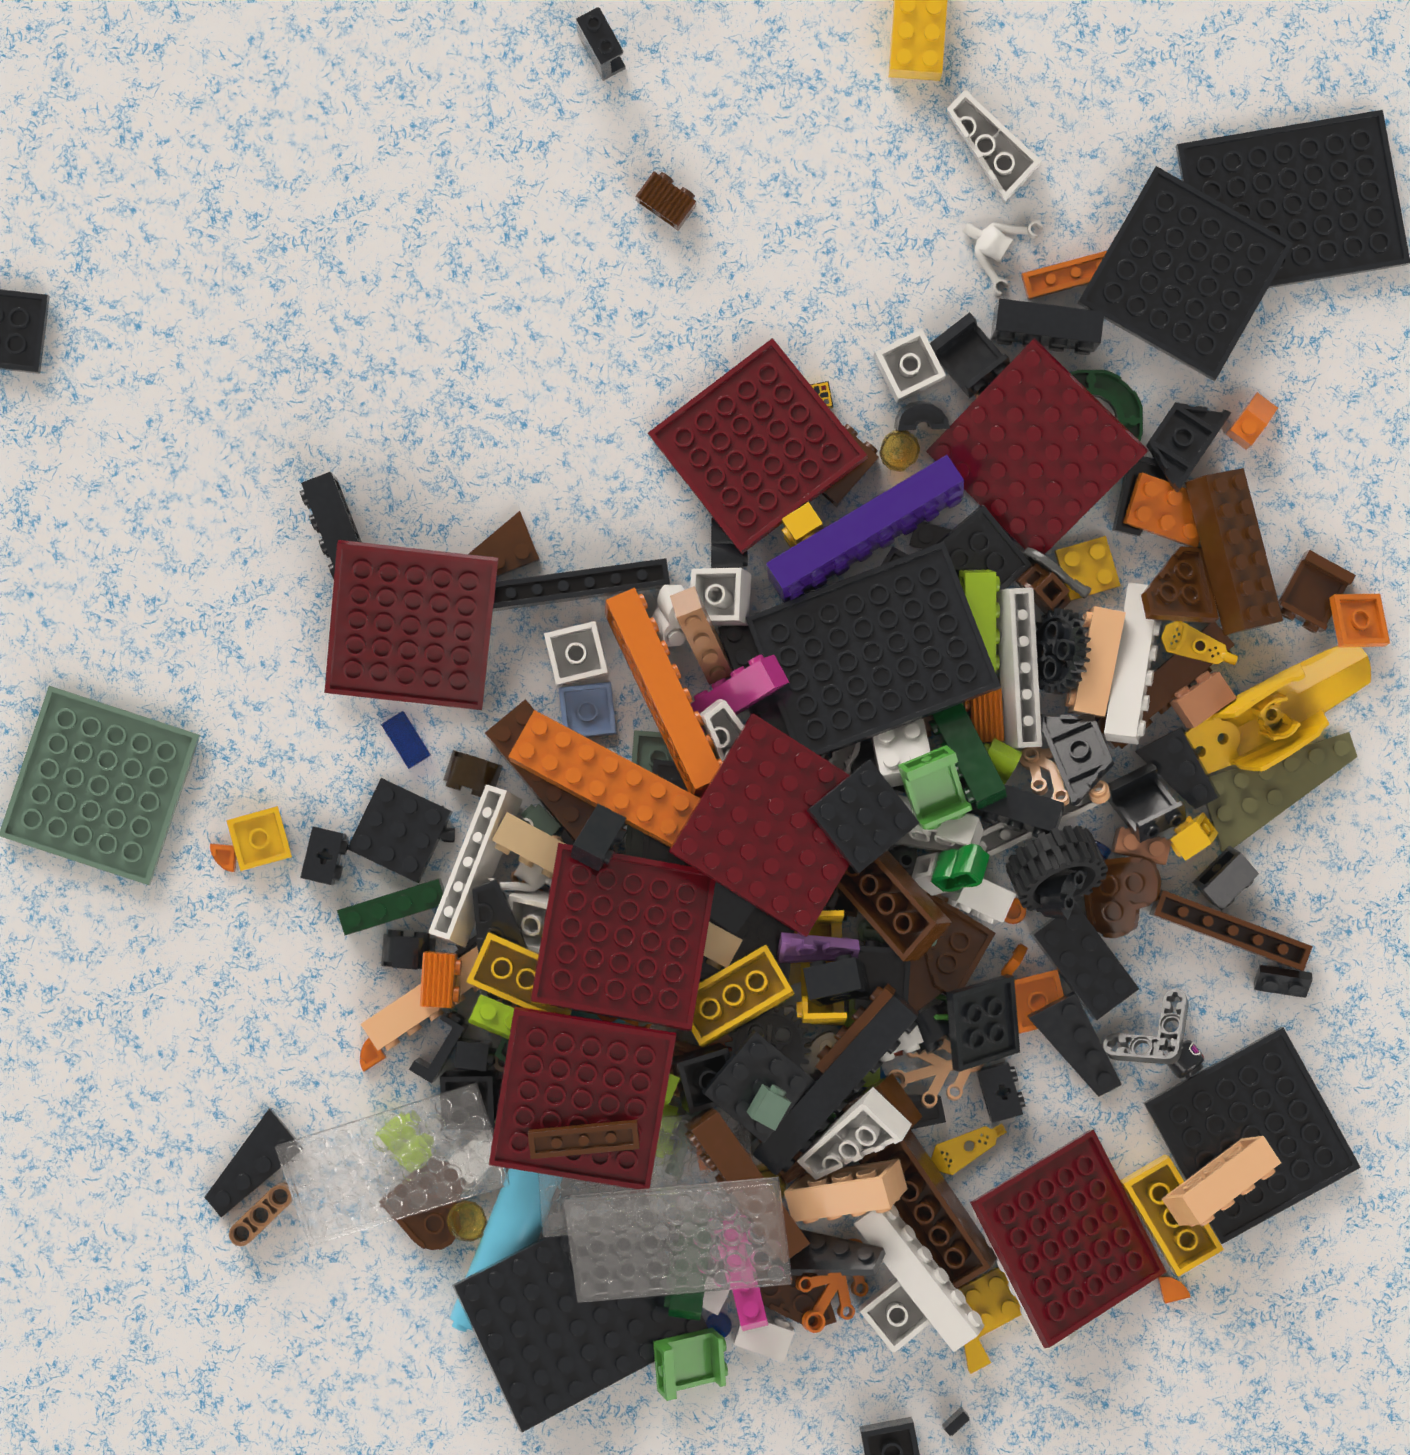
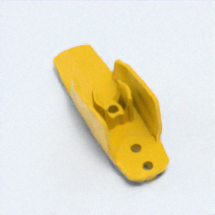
(1280, 712)

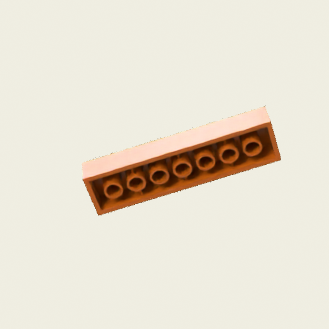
(662, 690)
(602, 778)

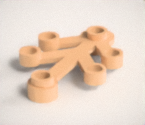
(1042, 761)
(940, 1069)

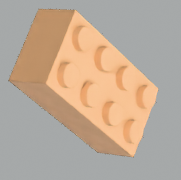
(1093, 691)
(1222, 1181)
(846, 1191)

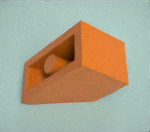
(1251, 421)

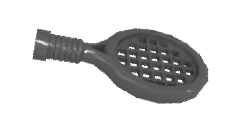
(1047, 564)

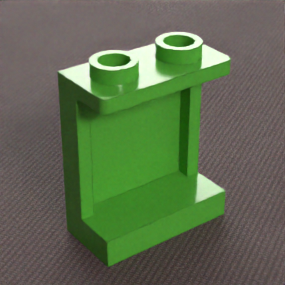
(934, 788)
(689, 1361)

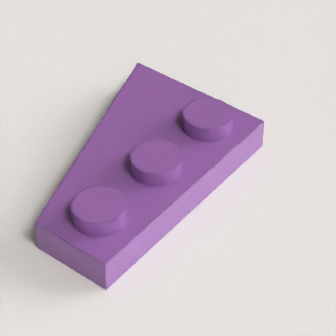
(797, 948)

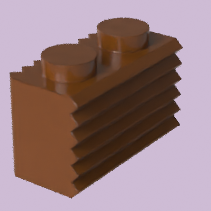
(666, 200)

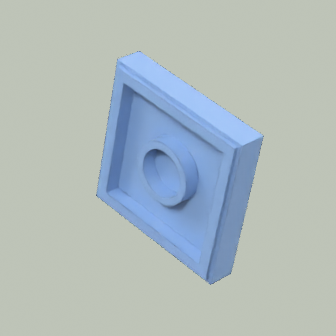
(588, 709)

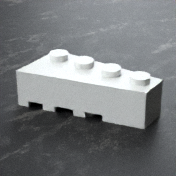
(996, 149)
(722, 727)
(947, 836)
(859, 1131)

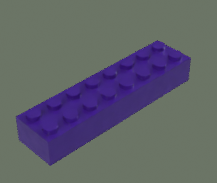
(866, 530)

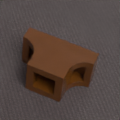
(1047, 588)

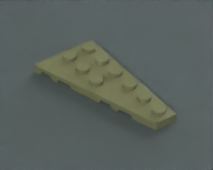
(1256, 797)

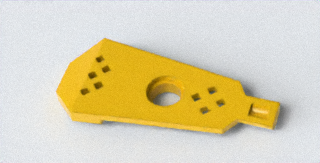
(1186, 644)
(957, 1152)

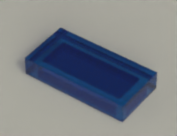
(406, 739)

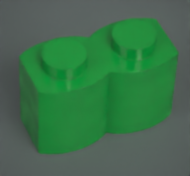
(960, 868)

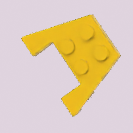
(995, 1304)

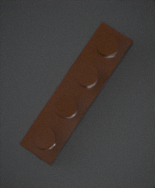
(861, 1019)
(583, 1139)

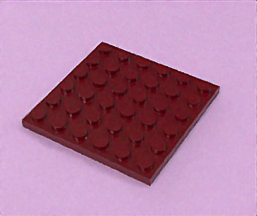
(757, 445)
(1038, 449)
(410, 624)
(756, 827)
(624, 939)
(580, 1074)
(1068, 1238)

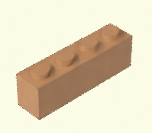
(701, 635)

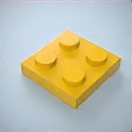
(1090, 565)
(259, 838)

